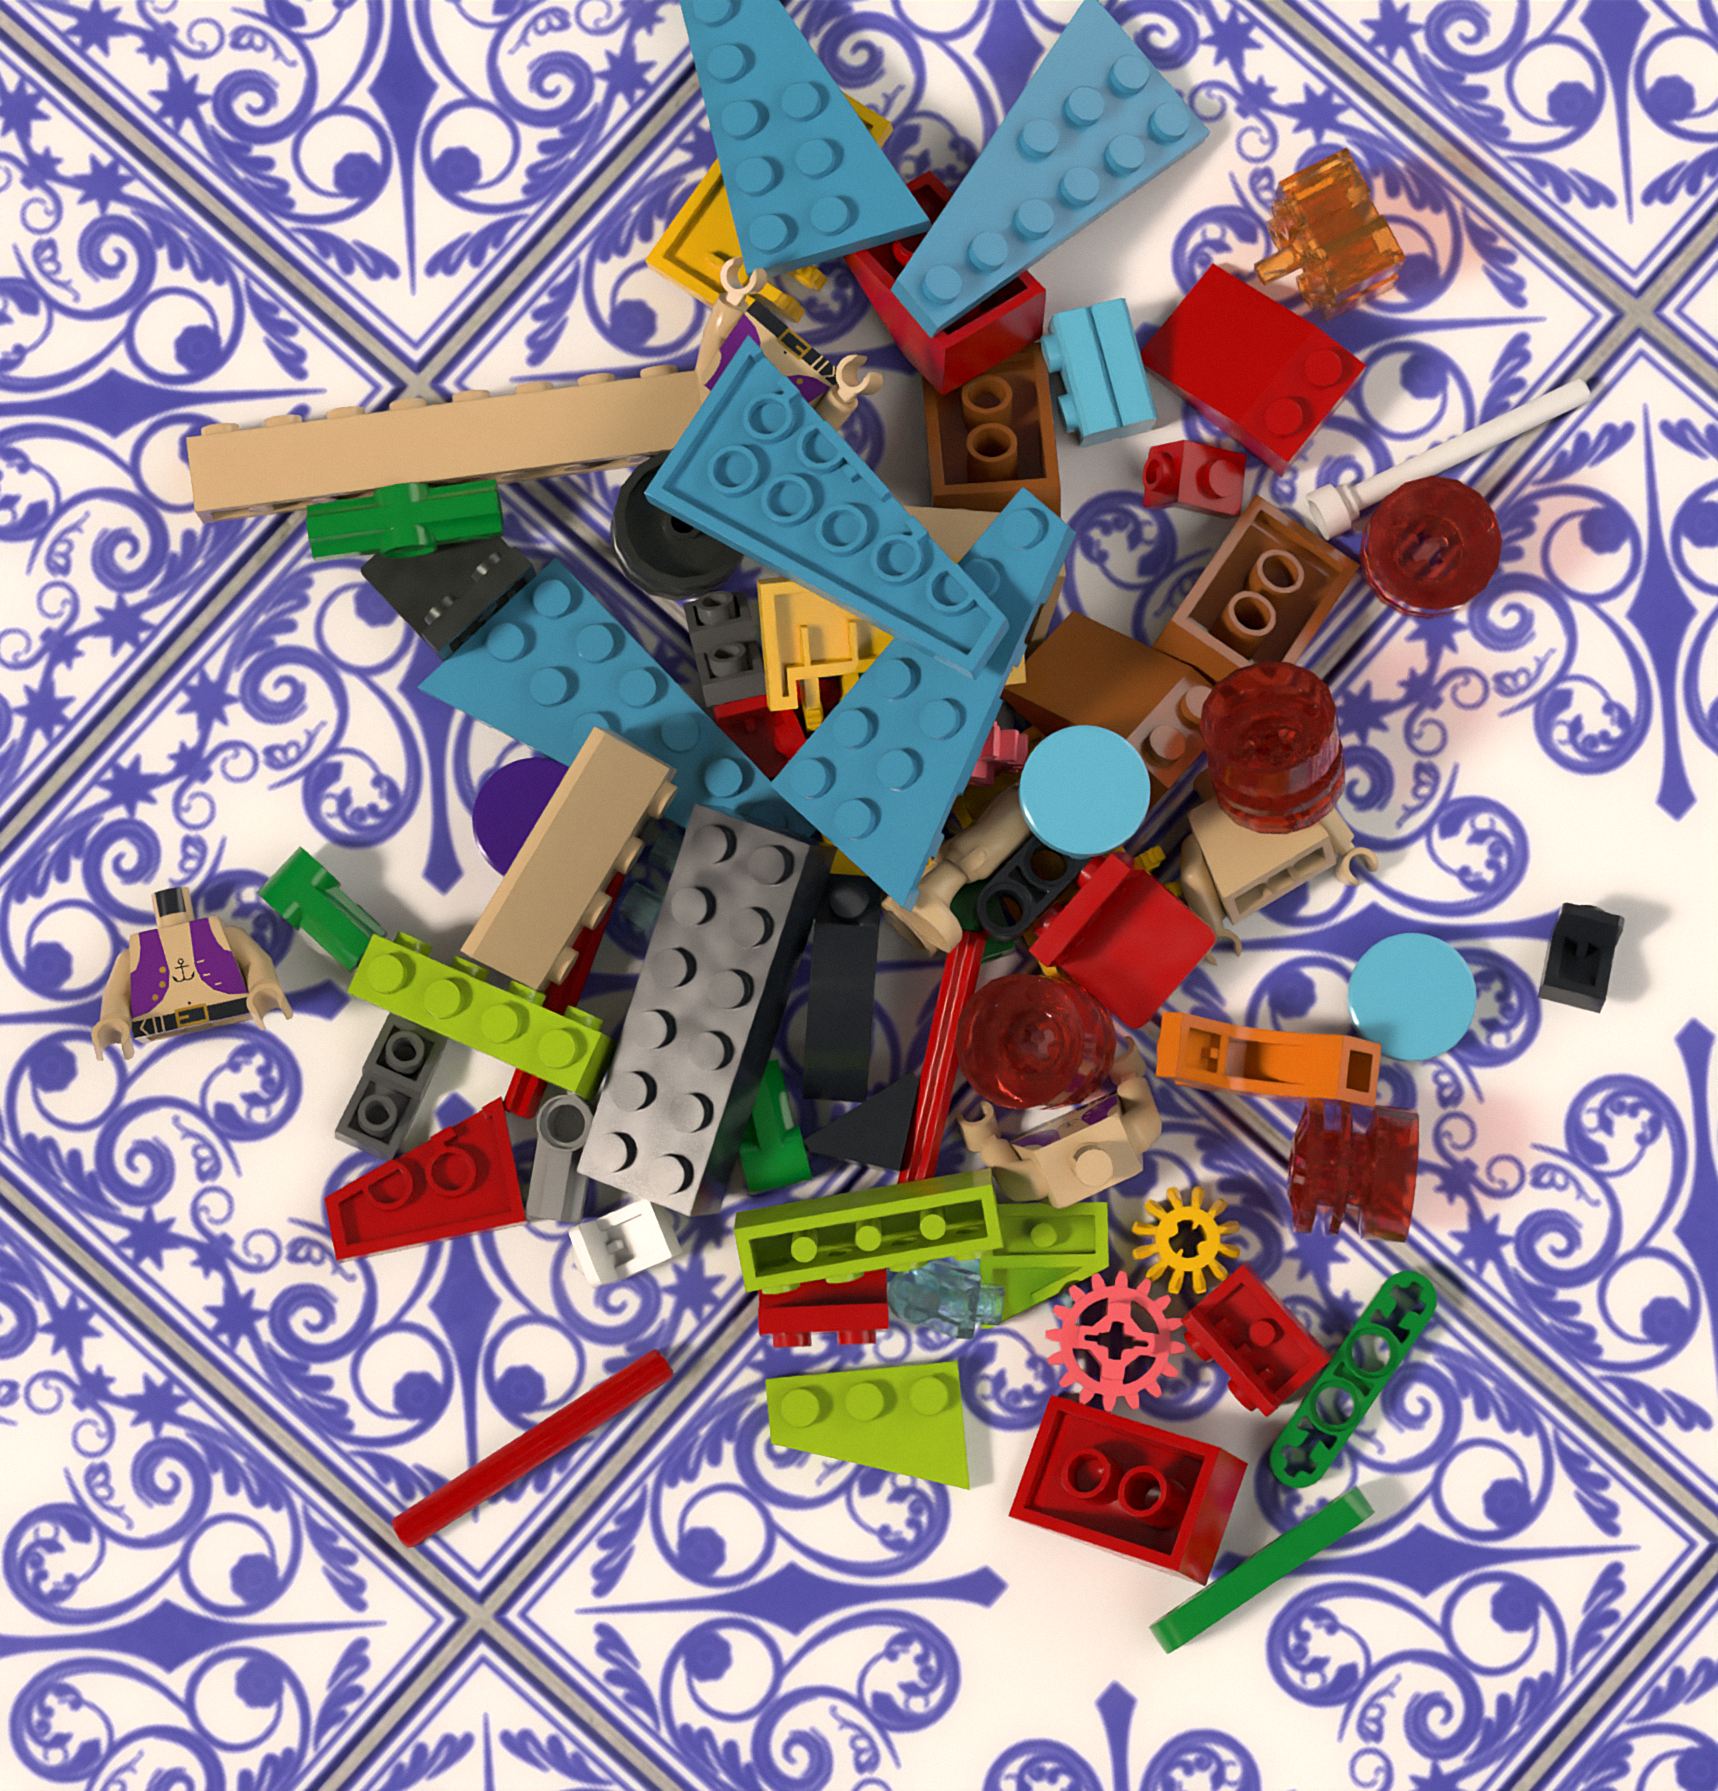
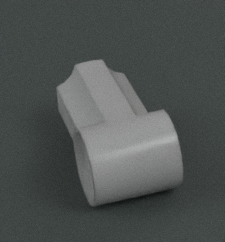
(555, 1186)

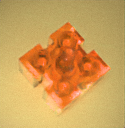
(1334, 235)

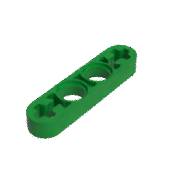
(1359, 1384)
(1261, 1569)

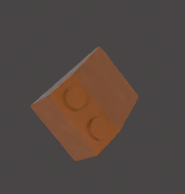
(993, 437)
(1257, 596)
(1117, 684)

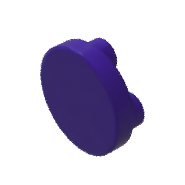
(512, 806)

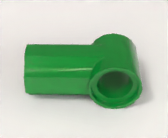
(312, 901)
(772, 1144)

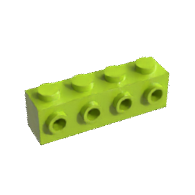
(484, 1017)
(868, 1231)

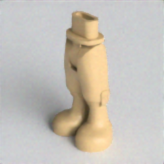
(965, 858)

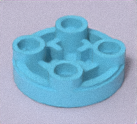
(1084, 791)
(1411, 997)

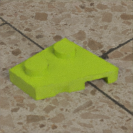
(1045, 1251)

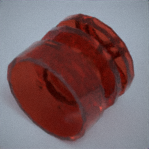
(1441, 513)
(1273, 747)
(1002, 1034)
(1354, 1170)

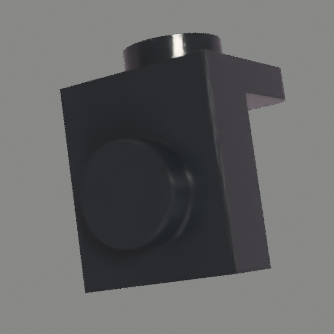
(1580, 956)

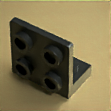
(451, 589)

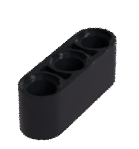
(1028, 891)

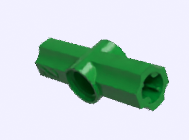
(404, 520)

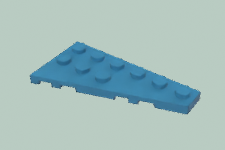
(789, 143)
(1067, 153)
(800, 501)
(564, 664)
(912, 728)

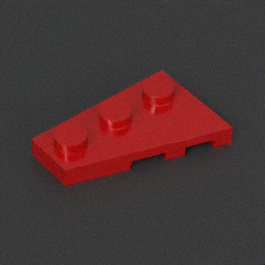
(436, 1193)

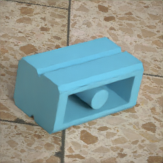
(1099, 372)

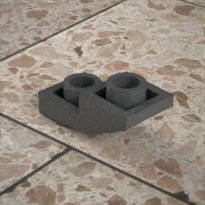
(725, 647)
(391, 1088)

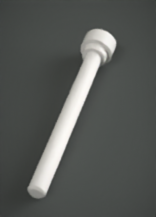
(1337, 507)

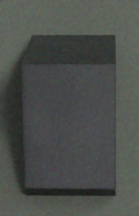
(872, 1132)

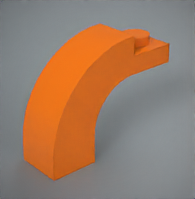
(1267, 1062)

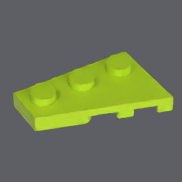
(877, 1418)

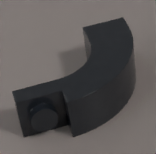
(842, 990)

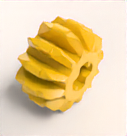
(1204, 1251)

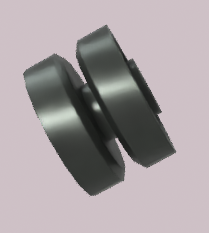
(656, 554)

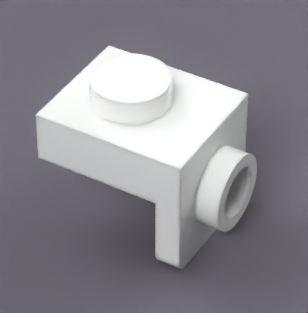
(623, 1243)

